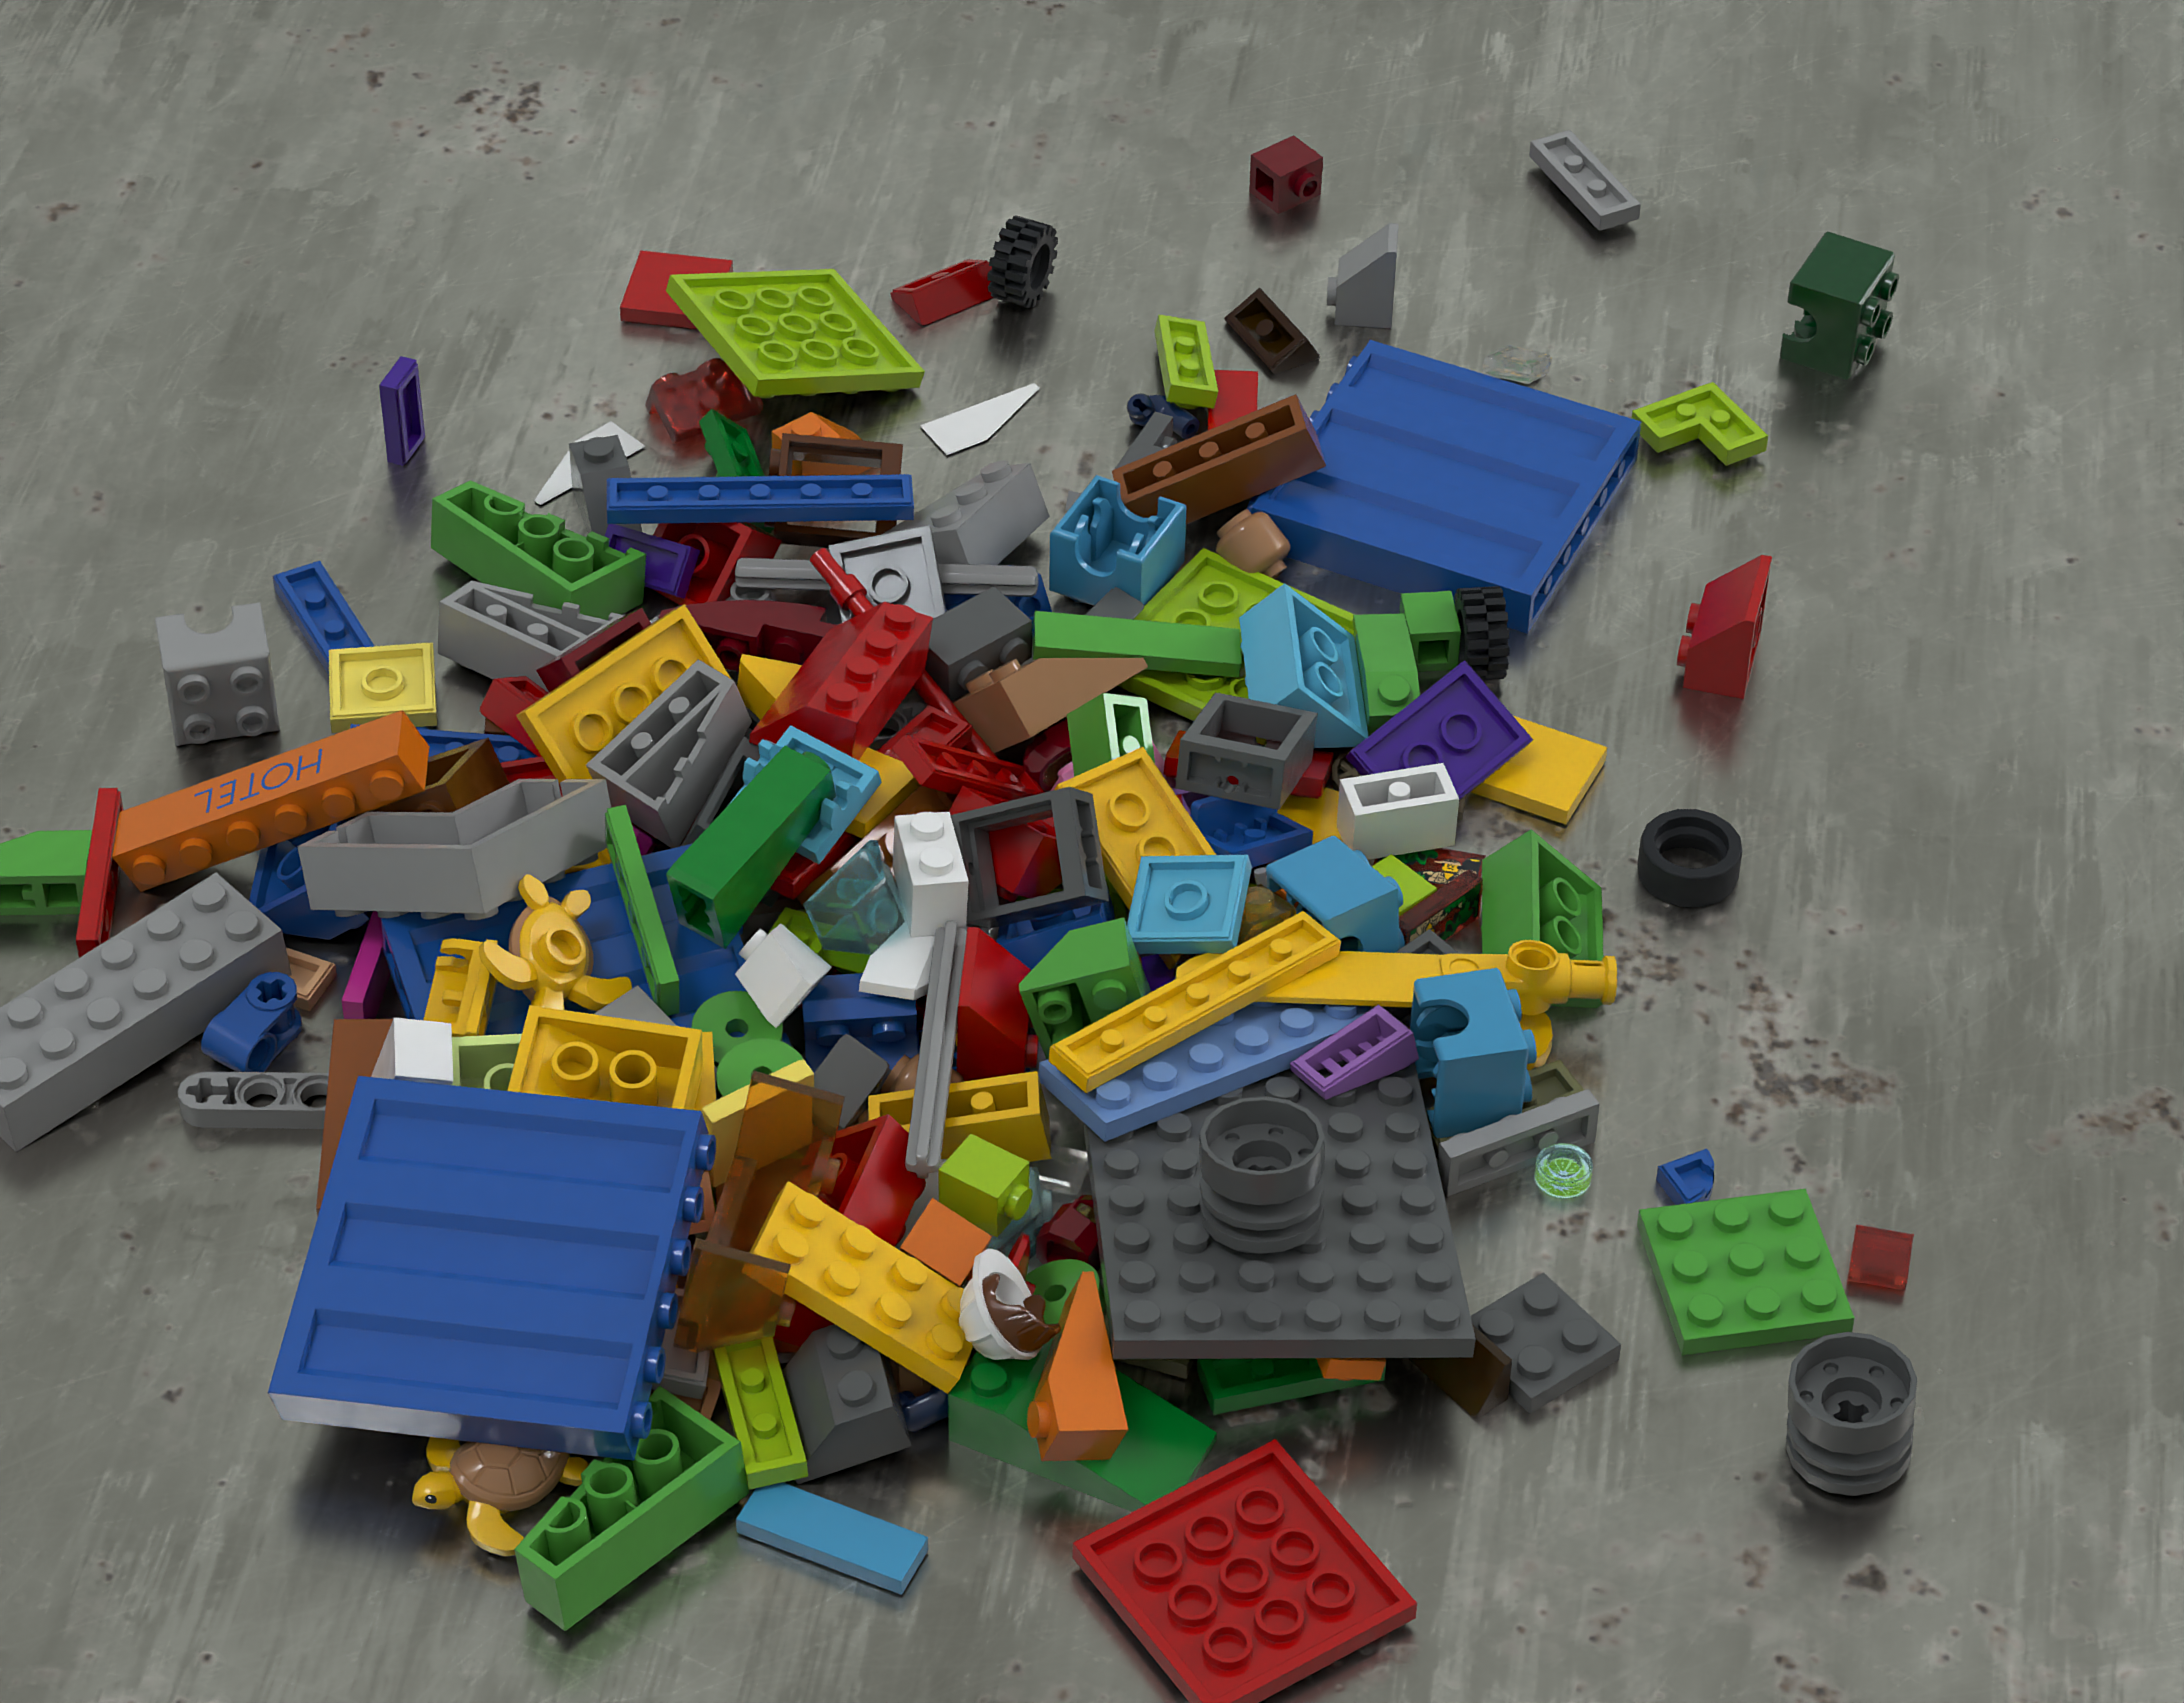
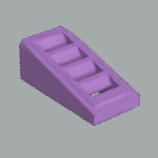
(1377, 1034)

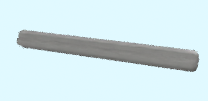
(955, 578)
(936, 1052)

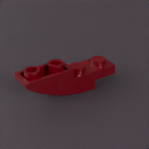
(760, 629)

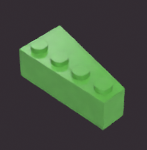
(534, 553)
(631, 1512)

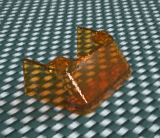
(781, 1139)

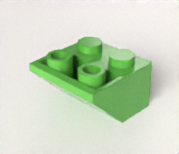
(1083, 981)

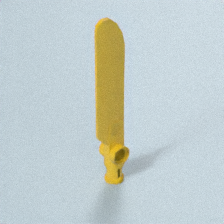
(1389, 978)

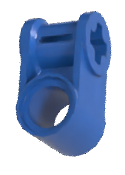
(255, 1025)

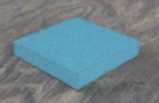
(1188, 903)

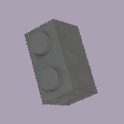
(976, 639)

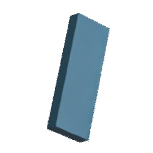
(833, 1535)

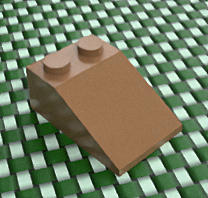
(1026, 699)

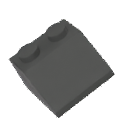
(843, 1402)

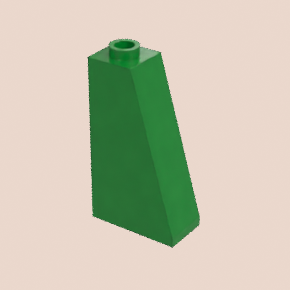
(749, 845)

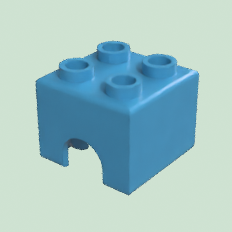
(1110, 547)
(1342, 895)
(1474, 1047)

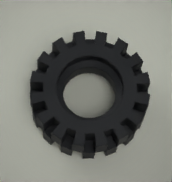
(1022, 261)
(1483, 630)

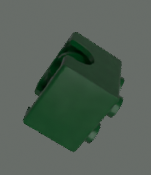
(1844, 305)

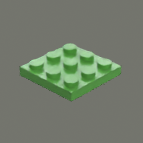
(1744, 1271)

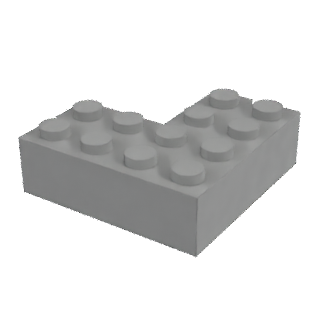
(459, 858)

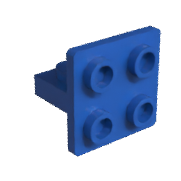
(876, 1021)

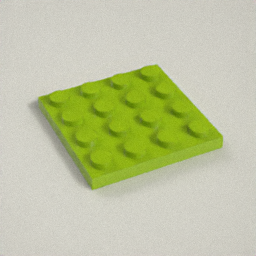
(794, 332)
(1215, 595)

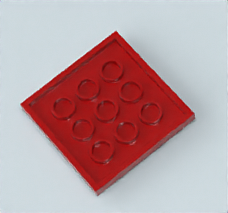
(1244, 1580)

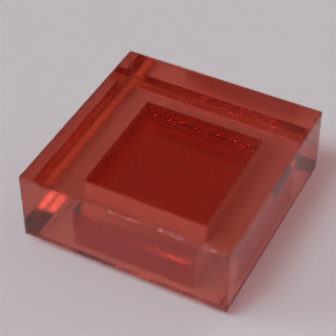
(1880, 1257)

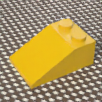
(607, 1059)

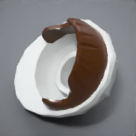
(1001, 1312)

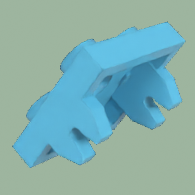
(852, 783)

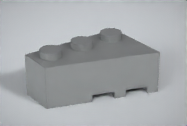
(984, 516)
(508, 634)
(674, 752)

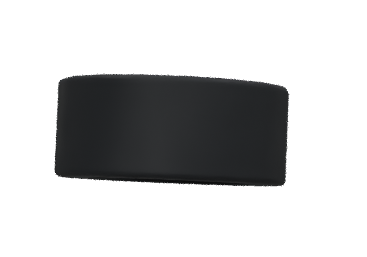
(1689, 885)

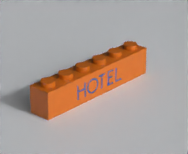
(271, 801)

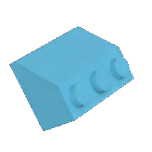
(1304, 663)

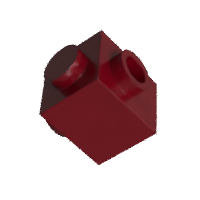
(1286, 174)

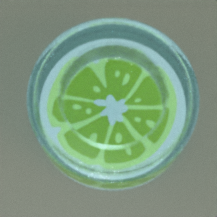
(1563, 1171)

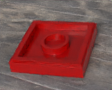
(646, 291)

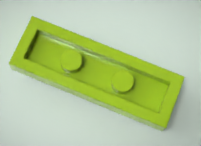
(1186, 362)
(761, 1412)

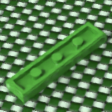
(1161, 644)
(641, 910)

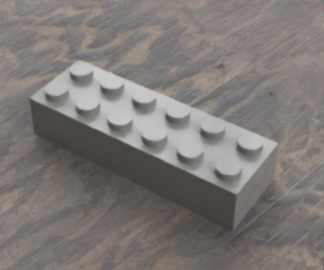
(128, 1005)

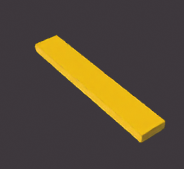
(1193, 1001)

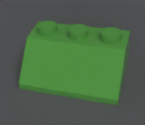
(1543, 898)

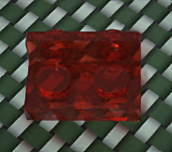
(689, 397)

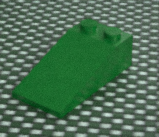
(1152, 1460)

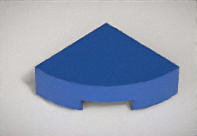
(1688, 1178)

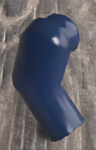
(1142, 407)
(925, 1409)

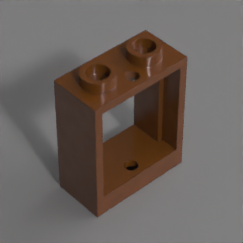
(835, 451)
(455, 780)

